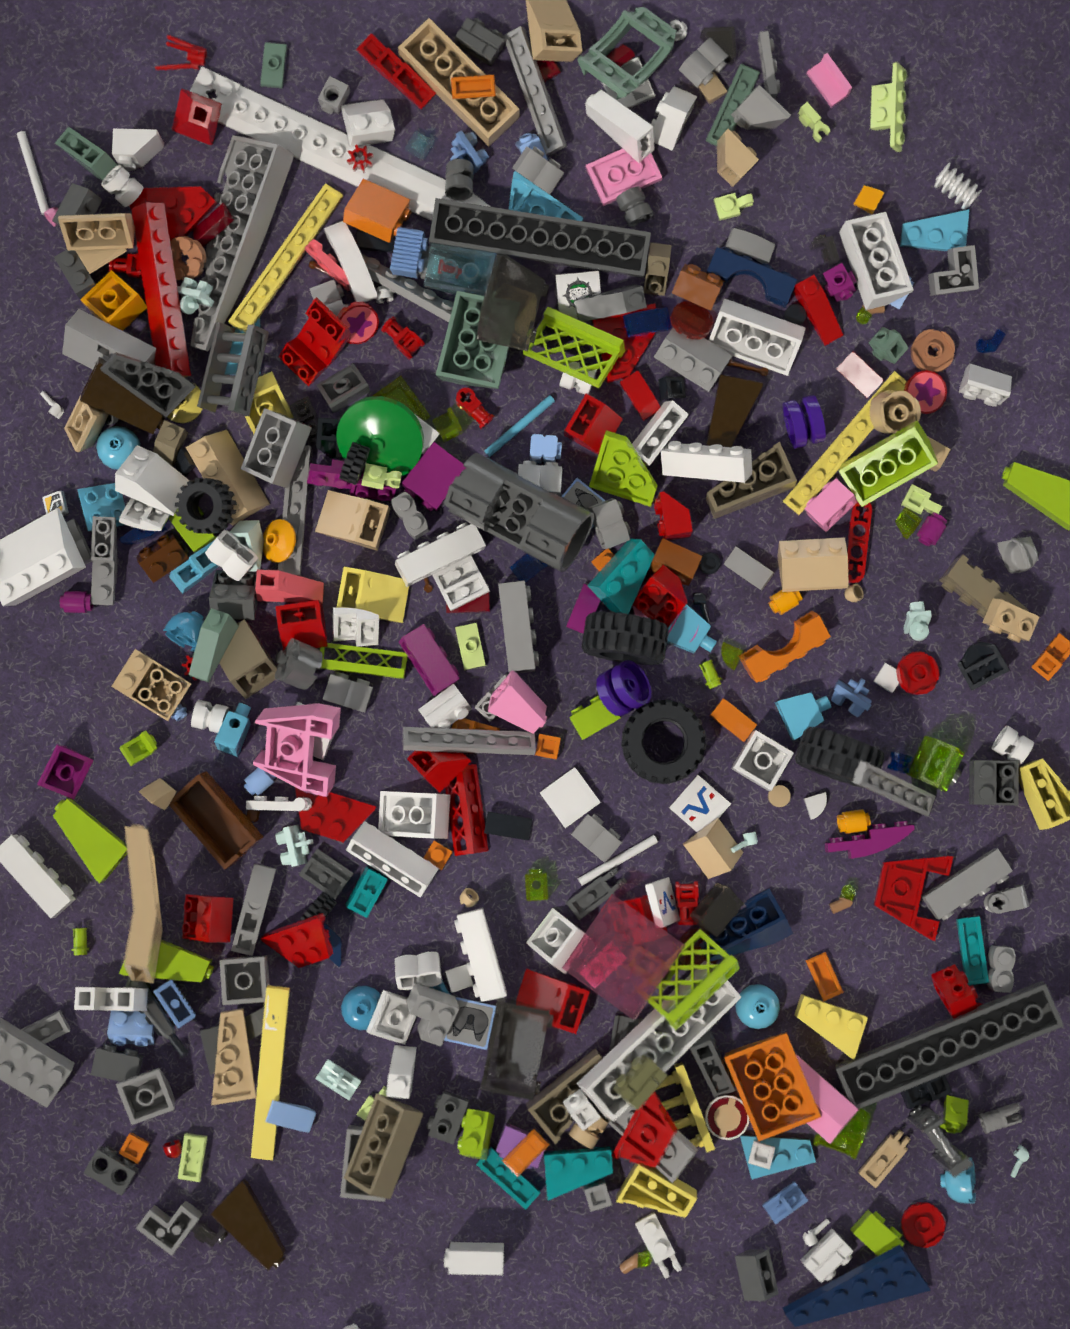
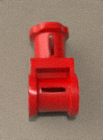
(127, 265)
(404, 339)
(474, 407)
(686, 900)

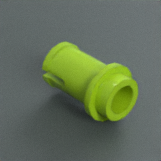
(710, 674)
(80, 941)

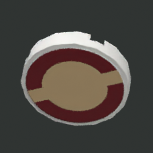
(726, 1117)

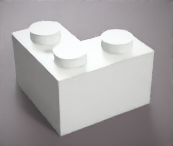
(673, 114)

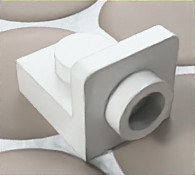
(581, 1109)

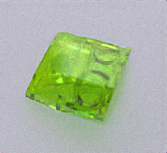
(850, 1138)

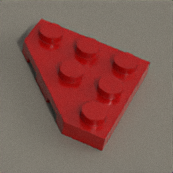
(183, 206)
(633, 346)

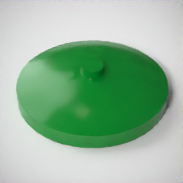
(386, 429)

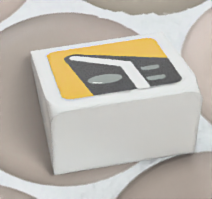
(54, 501)

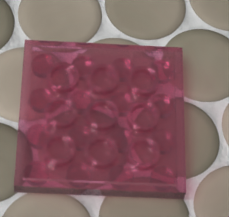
(623, 956)

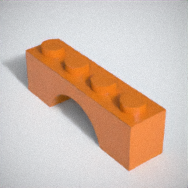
(808, 633)

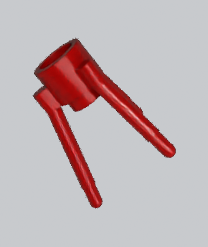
(195, 54)

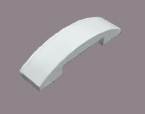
(351, 262)

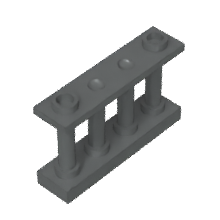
(247, 372)
(945, 1153)

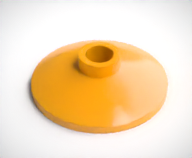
(279, 541)

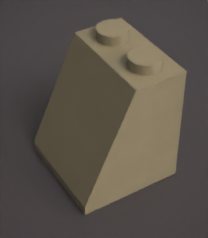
(247, 662)

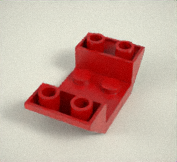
(316, 343)

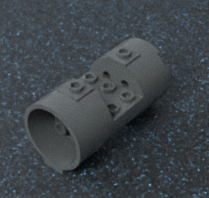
(519, 512)

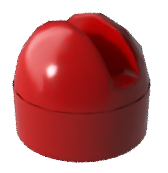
(174, 1150)

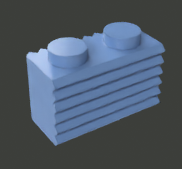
(408, 252)
(174, 1003)

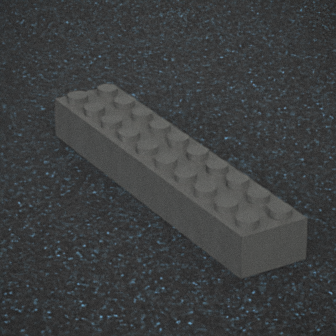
(540, 237)
(949, 1045)

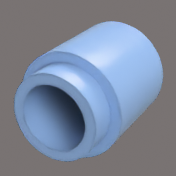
(258, 781)

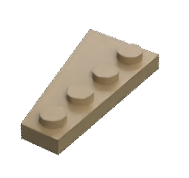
(233, 1061)

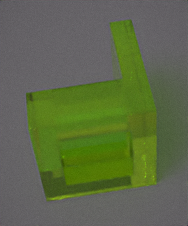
(447, 425)

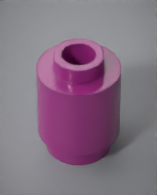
(932, 529)
(76, 602)

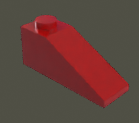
(818, 309)

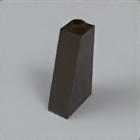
(114, 399)
(730, 409)
(248, 1223)

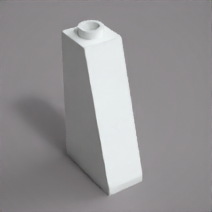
(621, 125)

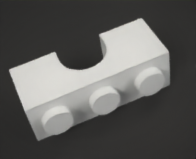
(111, 999)

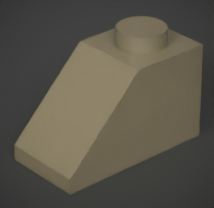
(169, 441)

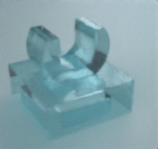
(419, 145)

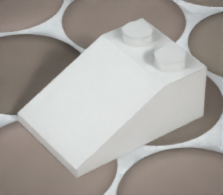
(150, 480)
(414, 814)

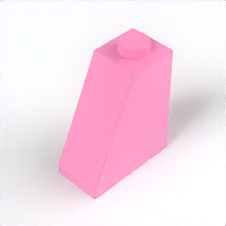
(518, 704)

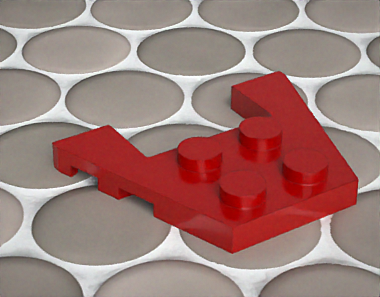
(901, 890)

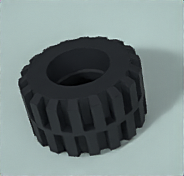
(189, 503)

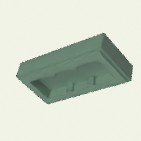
(273, 65)

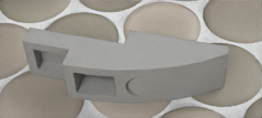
(104, 560)
(253, 909)

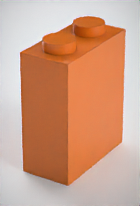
(376, 210)

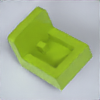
(139, 748)
(954, 1114)

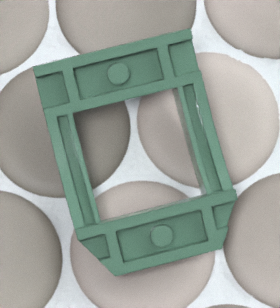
(610, 73)

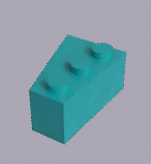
(623, 576)
(575, 1168)

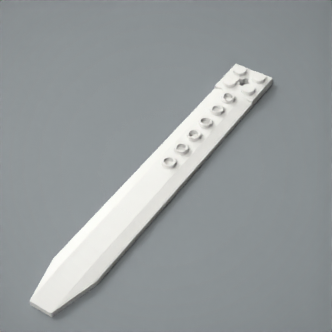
(319, 143)

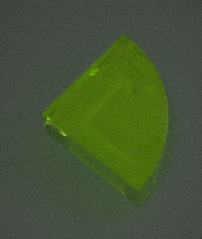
(730, 655)

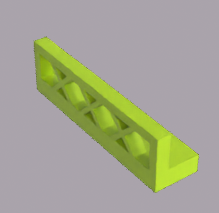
(364, 668)

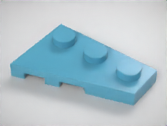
(936, 232)

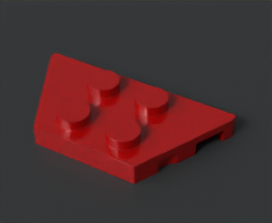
(333, 815)
(301, 941)
(647, 1134)

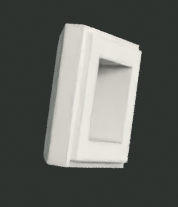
(459, 978)

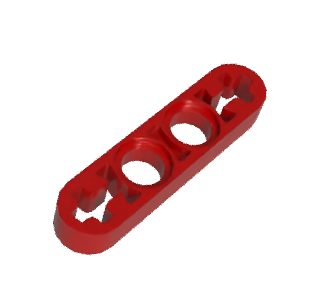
(861, 542)

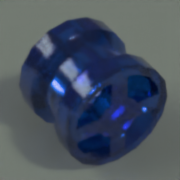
(899, 762)

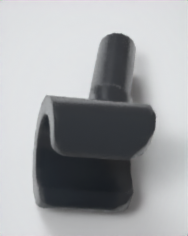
(700, 599)

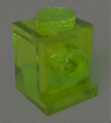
(536, 894)

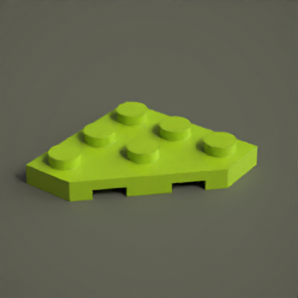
(622, 471)

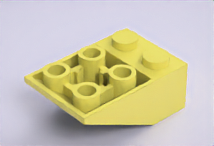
(373, 593)

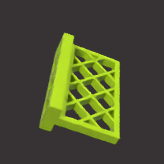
(579, 331)
(704, 989)

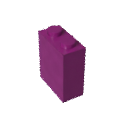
(432, 477)

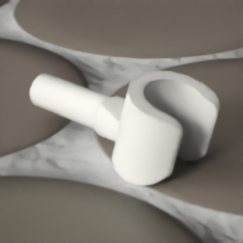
(55, 410)
(810, 1238)

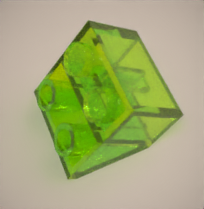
(935, 763)

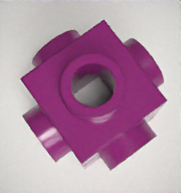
(840, 283)

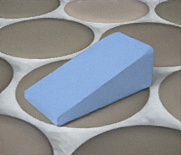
(291, 1116)

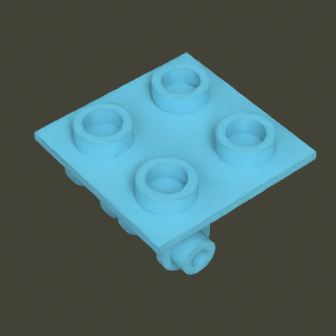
(101, 502)

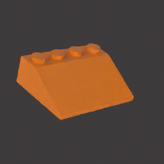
(772, 1086)

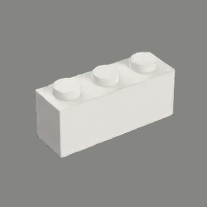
(659, 431)

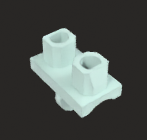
(194, 294)
(917, 621)
(296, 845)
(338, 1079)

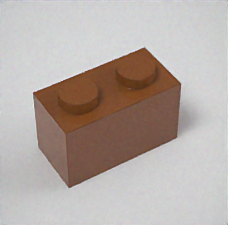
(698, 286)
(677, 559)

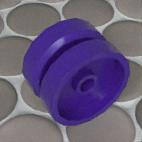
(804, 421)
(623, 688)

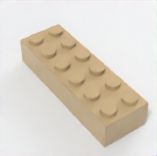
(439, 59)

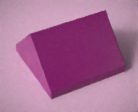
(65, 771)

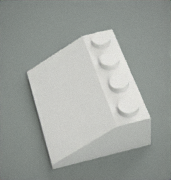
(37, 558)

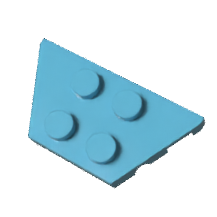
(532, 199)

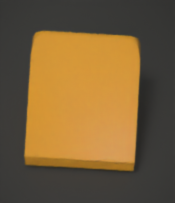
(868, 199)

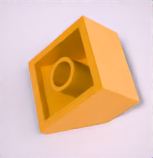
(114, 301)

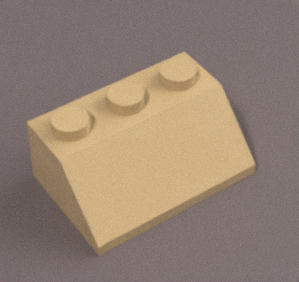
(98, 231)
(813, 564)

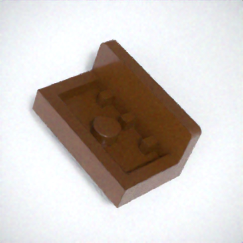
(161, 557)

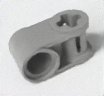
(1009, 899)

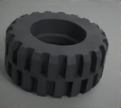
(625, 638)
(693, 735)
(835, 754)

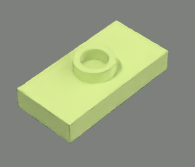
(470, 646)
(192, 1157)

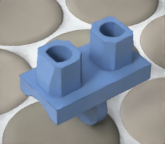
(464, 149)
(843, 691)
(785, 1202)

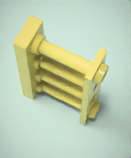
(688, 1097)

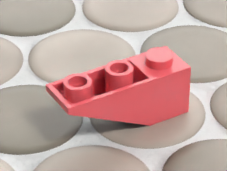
(287, 587)

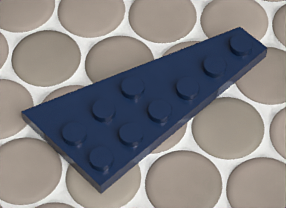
(871, 1284)

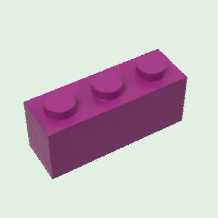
(429, 659)

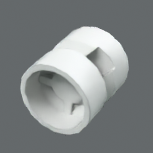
(124, 188)
(571, 382)
(206, 715)
(1020, 746)

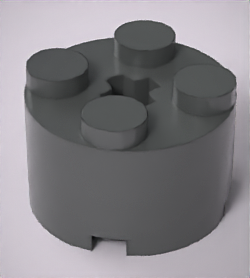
(298, 664)

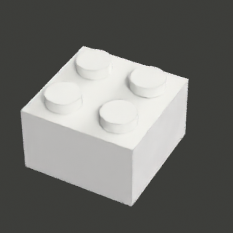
(762, 760)

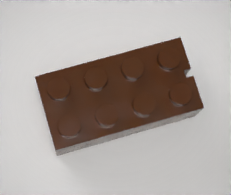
(215, 820)

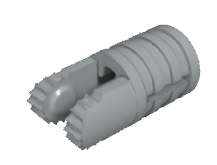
(997, 1118)

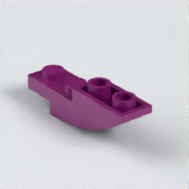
(329, 476)
(878, 840)

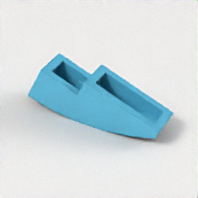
(193, 570)

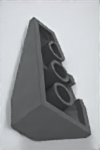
(152, 384)

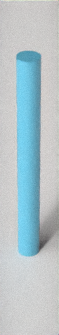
(501, 441)

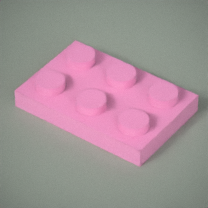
(621, 172)

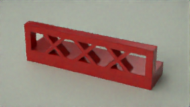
(469, 810)

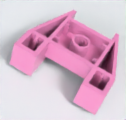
(292, 745)

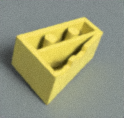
(1044, 794)
(832, 1022)
(651, 1189)

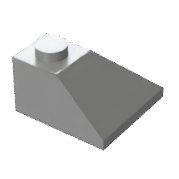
(759, 111)

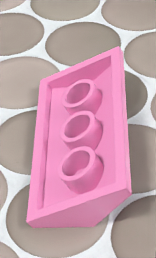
(832, 1105)

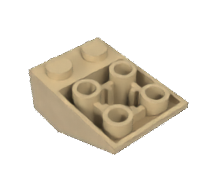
(553, 31)
(353, 519)
(151, 684)

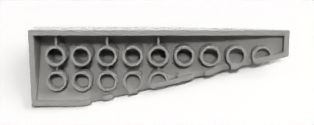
(253, 187)

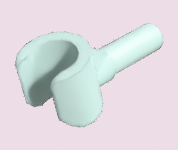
(749, 839)
(1022, 1155)

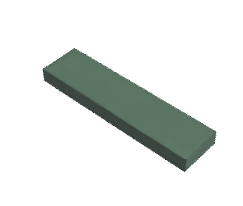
(739, 89)

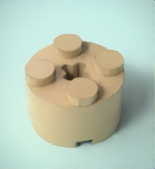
(893, 411)

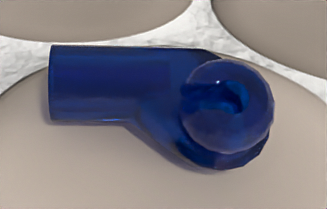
(992, 344)

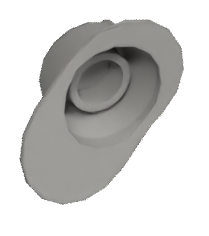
(1018, 554)

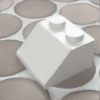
(368, 122)
(135, 147)
(555, 939)

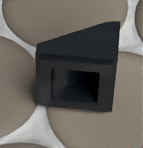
(671, 388)

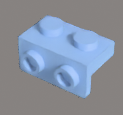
(130, 1028)

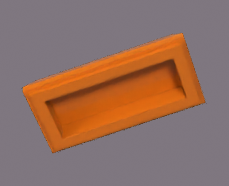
(473, 86)
(824, 976)
(525, 1152)

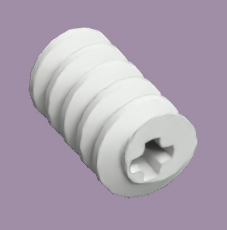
(957, 186)

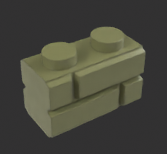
(639, 1081)

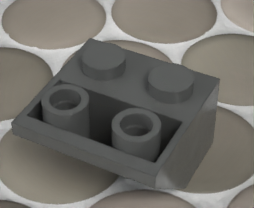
(234, 596)
(993, 782)

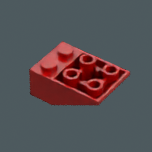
(562, 998)

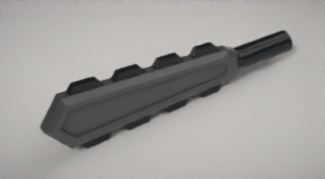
(157, 1016)

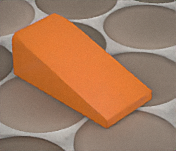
(733, 720)

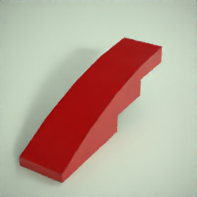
(396, 71)

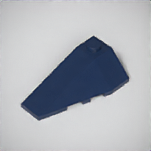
(753, 927)

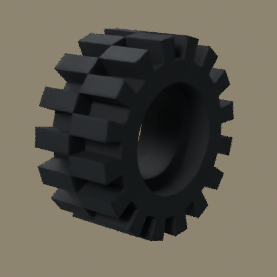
(354, 463)
(322, 904)

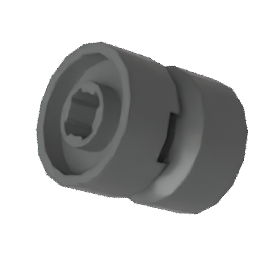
(459, 179)
(634, 206)

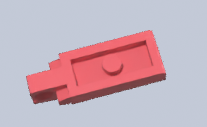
(328, 263)

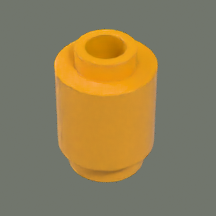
(784, 601)
(853, 821)

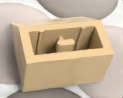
(734, 157)

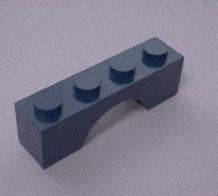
(776, 285)

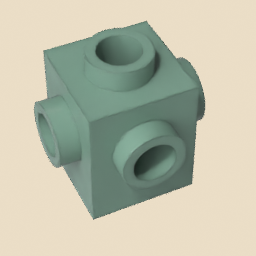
(888, 345)

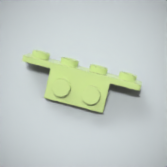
(888, 107)

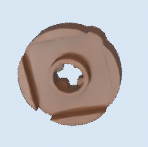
(196, 256)
(935, 339)

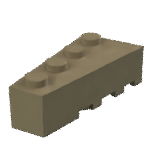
(769, 477)
(972, 587)
(549, 1106)

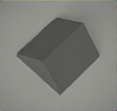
(343, 388)

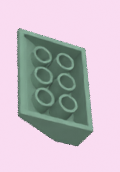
(464, 357)

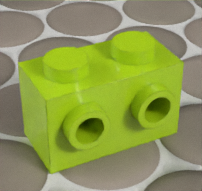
(476, 1134)

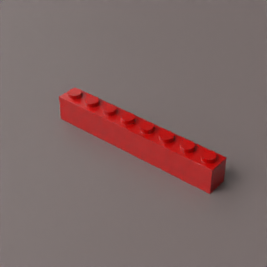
(160, 287)

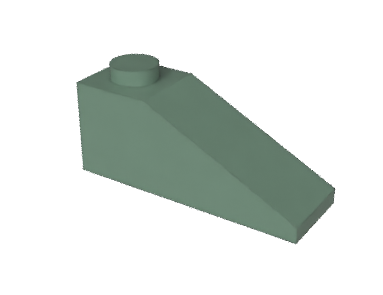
(86, 153)
(212, 643)

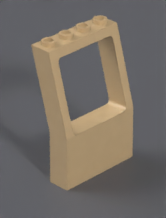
(146, 920)

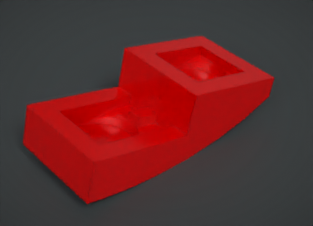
(640, 395)

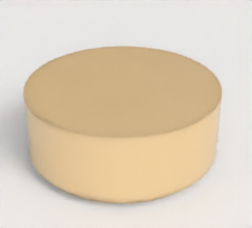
(779, 796)

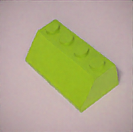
(889, 463)

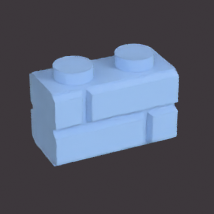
(545, 448)

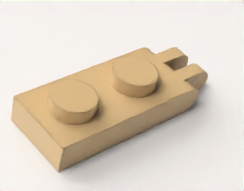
(884, 1158)

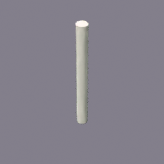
(33, 171)
(617, 860)

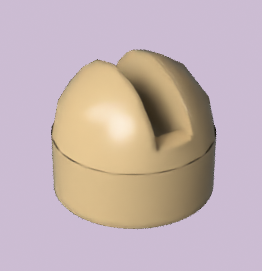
(854, 593)
(465, 898)

